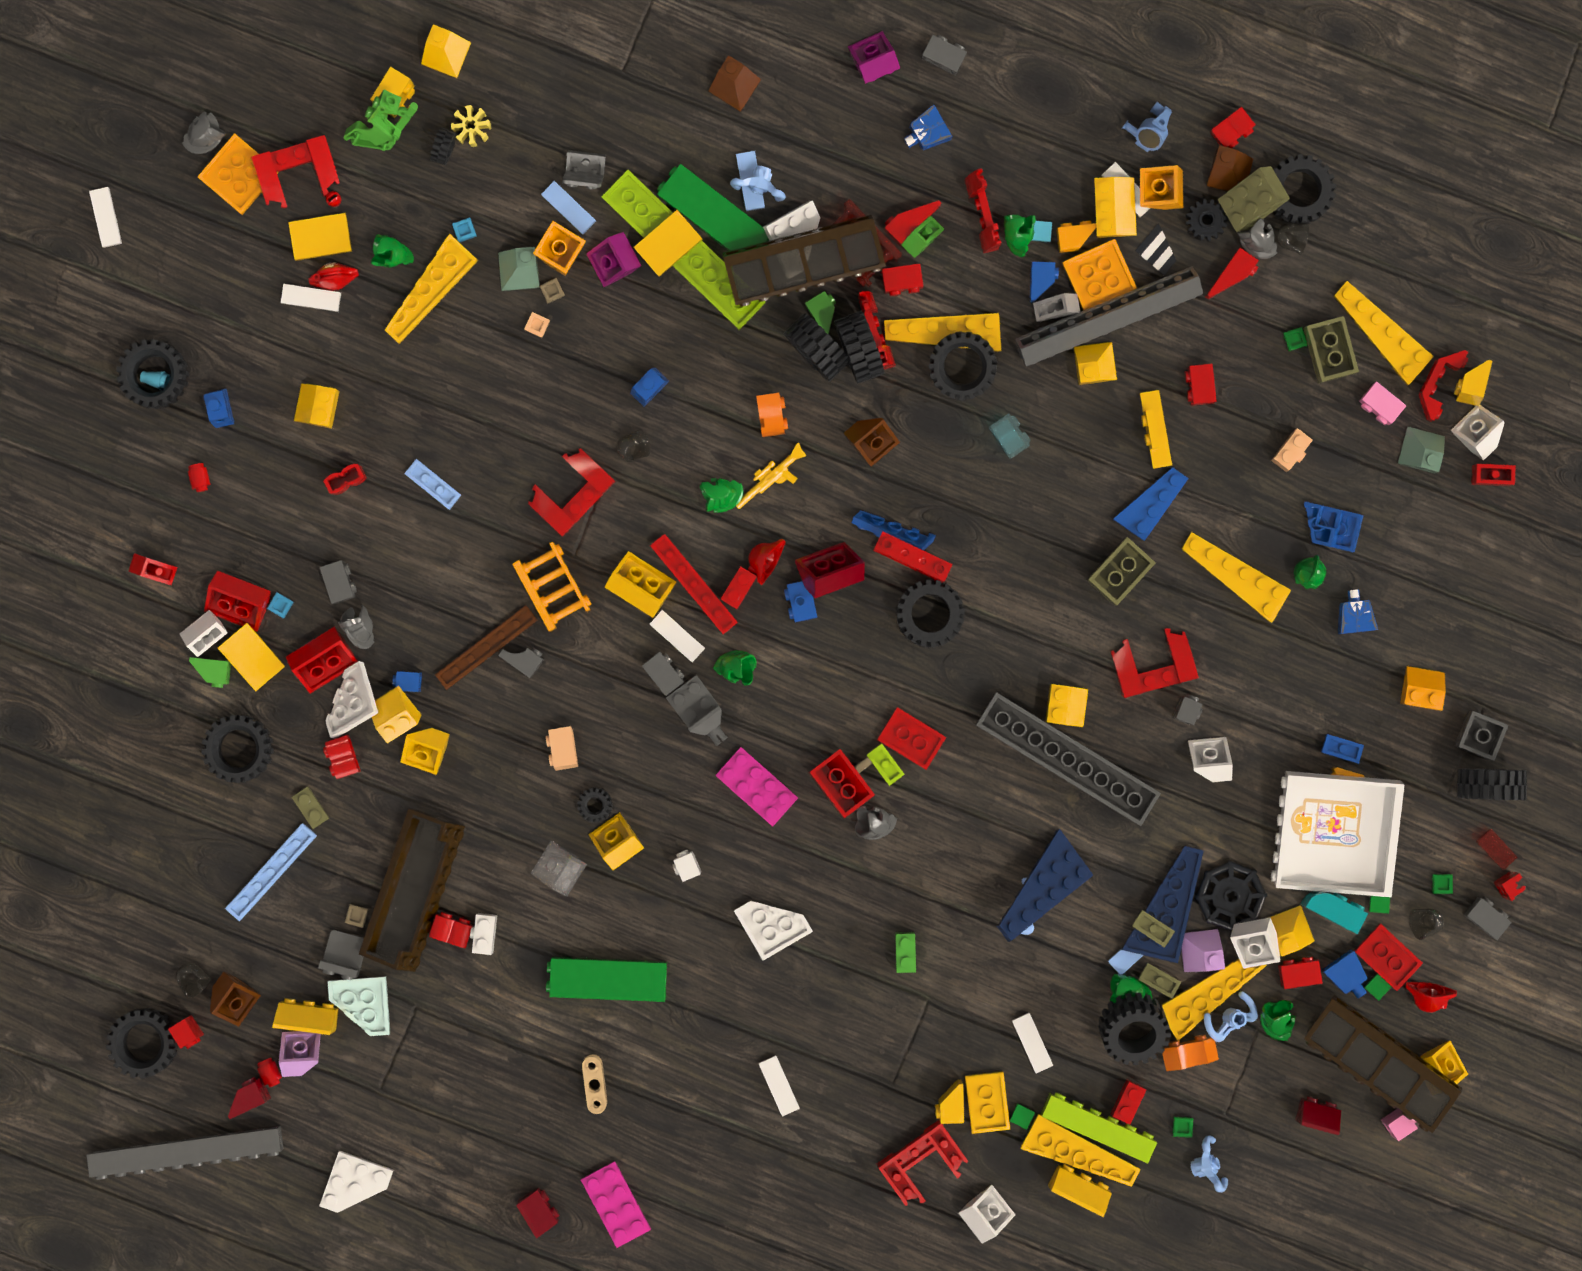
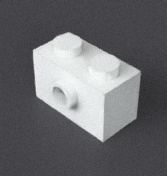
(203, 633)
(686, 865)
(484, 933)

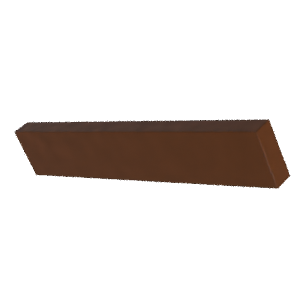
(486, 647)

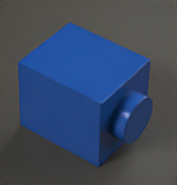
(408, 681)

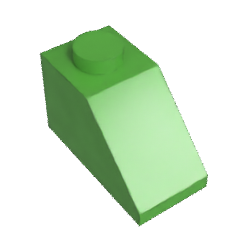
(922, 236)
(822, 310)
(212, 671)

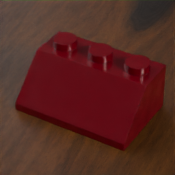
(830, 569)

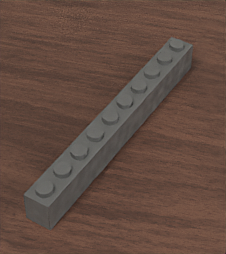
(1109, 316)
(185, 1151)

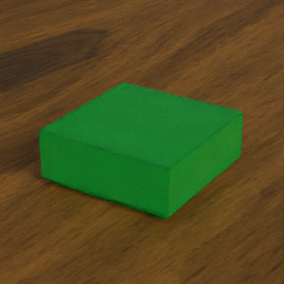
(1295, 339)
(1442, 883)
(1379, 904)
(1377, 987)
(1022, 1116)
(1182, 1126)

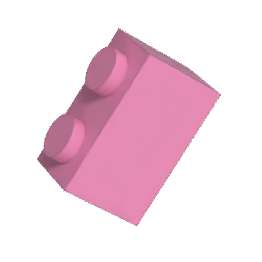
(1382, 404)
(1398, 1124)

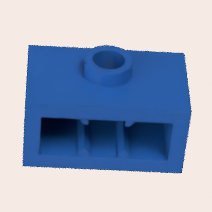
(801, 602)

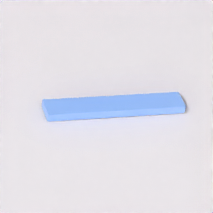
(271, 872)

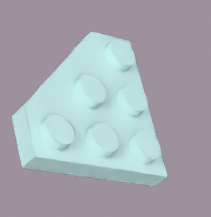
(363, 1002)

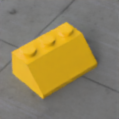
(1115, 207)
(640, 584)
(306, 1017)
(1080, 1189)

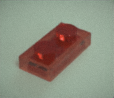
(1496, 849)

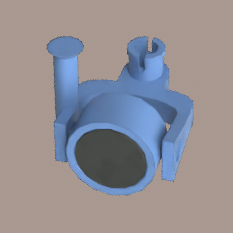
(1152, 131)

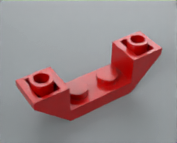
(1432, 407)

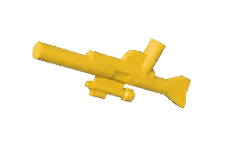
(768, 477)

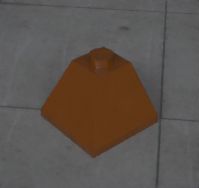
(734, 83)
(1228, 168)
(871, 439)
(232, 999)

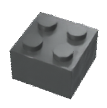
(1481, 735)

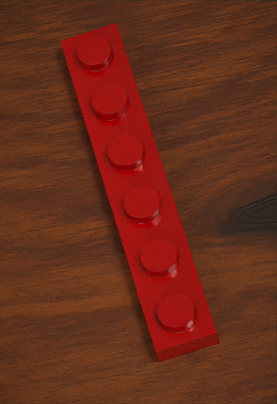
(693, 584)

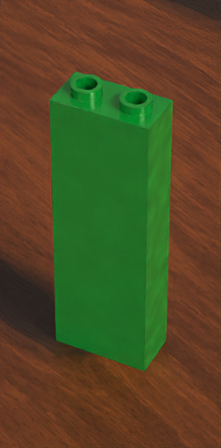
(710, 210)
(607, 979)

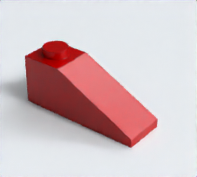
(906, 222)
(1237, 270)

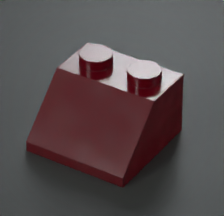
(249, 1096)
(1319, 1116)
(538, 1212)

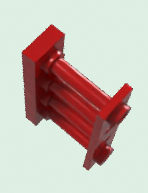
(912, 557)

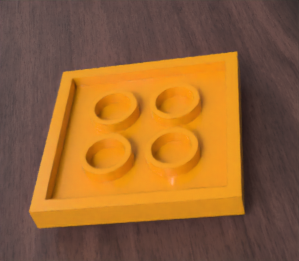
(233, 175)
(1099, 275)

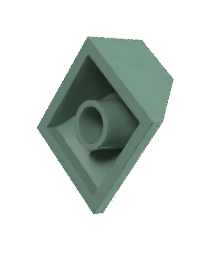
(518, 269)
(1422, 450)

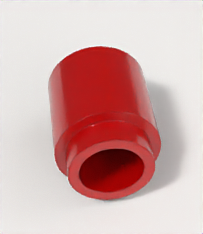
(198, 477)
(269, 1072)

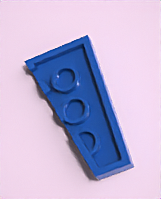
(1150, 506)
(877, 524)

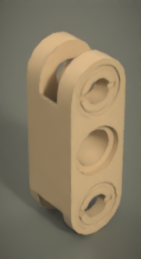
(594, 1094)

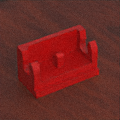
(1507, 885)

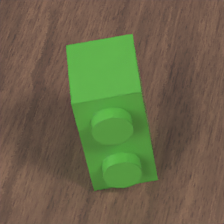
(905, 952)

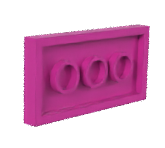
(756, 786)
(615, 1204)

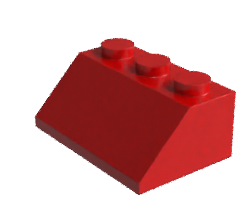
(237, 600)
(321, 660)
(841, 783)

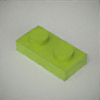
(885, 764)

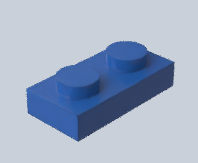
(1342, 748)

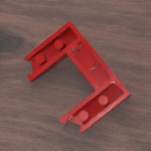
(313, 150)
(976, 187)
(868, 308)
(564, 519)
(1134, 683)
(896, 1165)

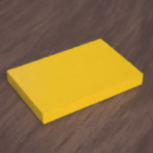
(320, 236)
(668, 243)
(251, 657)
(987, 1102)

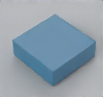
(464, 230)
(280, 605)

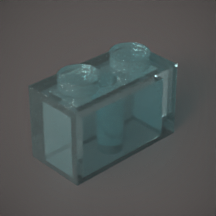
(1010, 436)

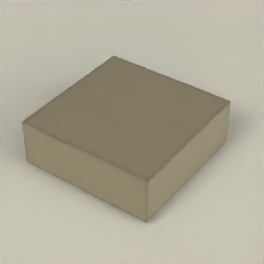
(552, 290)
(863, 764)
(356, 915)

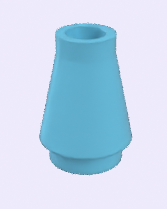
(156, 379)

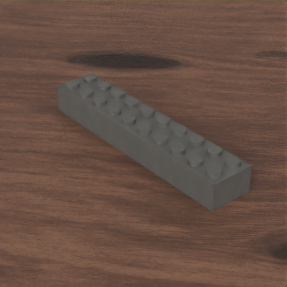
(1068, 759)

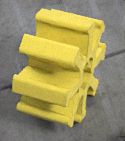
(471, 132)

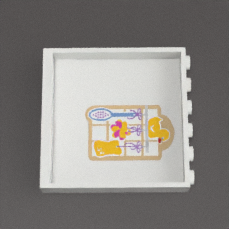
(1337, 834)

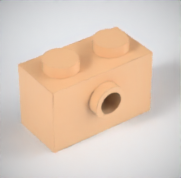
(1292, 450)
(562, 748)

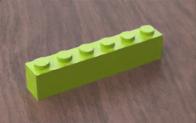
(1099, 1128)

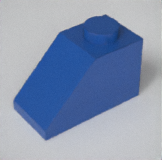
(1042, 277)

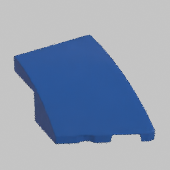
(1333, 526)

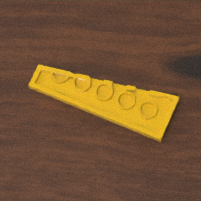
(440, 276)
(934, 329)
(1394, 344)
(1249, 584)
(1189, 1007)
(1064, 1146)

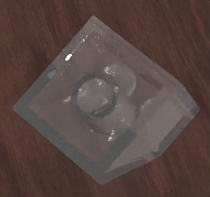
(558, 868)

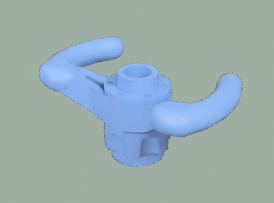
(759, 183)
(1232, 1019)
(1209, 1165)

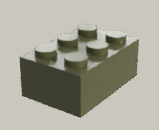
(1253, 198)
(1331, 349)
(1121, 571)

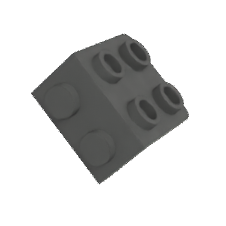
(584, 169)
(342, 955)

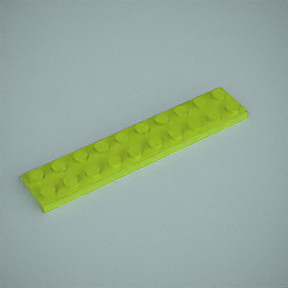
(698, 266)

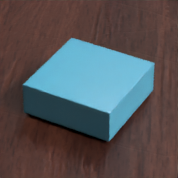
(1042, 231)

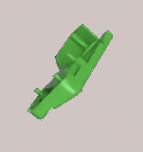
(383, 133)

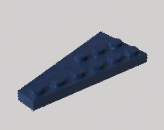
(1049, 882)
(1171, 907)

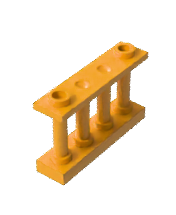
(533, 585)

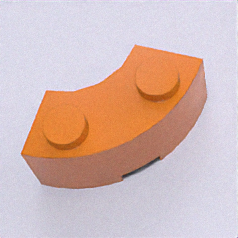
(770, 414)
(1190, 1053)

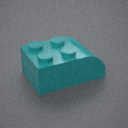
(1336, 909)

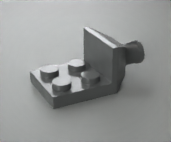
(698, 709)

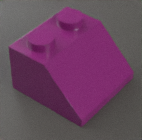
(874, 57)
(613, 259)

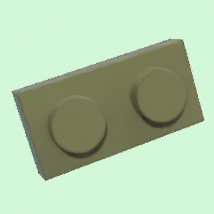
(310, 807)
(1153, 928)
(1159, 980)

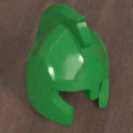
(1018, 233)
(390, 252)
(722, 496)
(1310, 572)
(736, 666)
(1125, 984)
(1277, 1020)

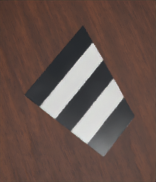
(1157, 250)

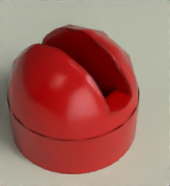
(336, 201)

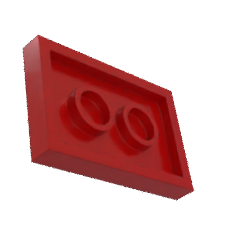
(911, 738)
(1388, 957)

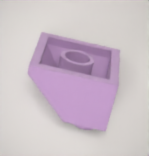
(1202, 951)
(298, 1052)

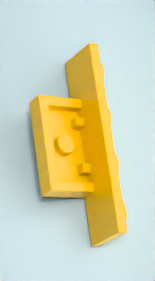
(1155, 427)

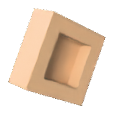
(537, 325)

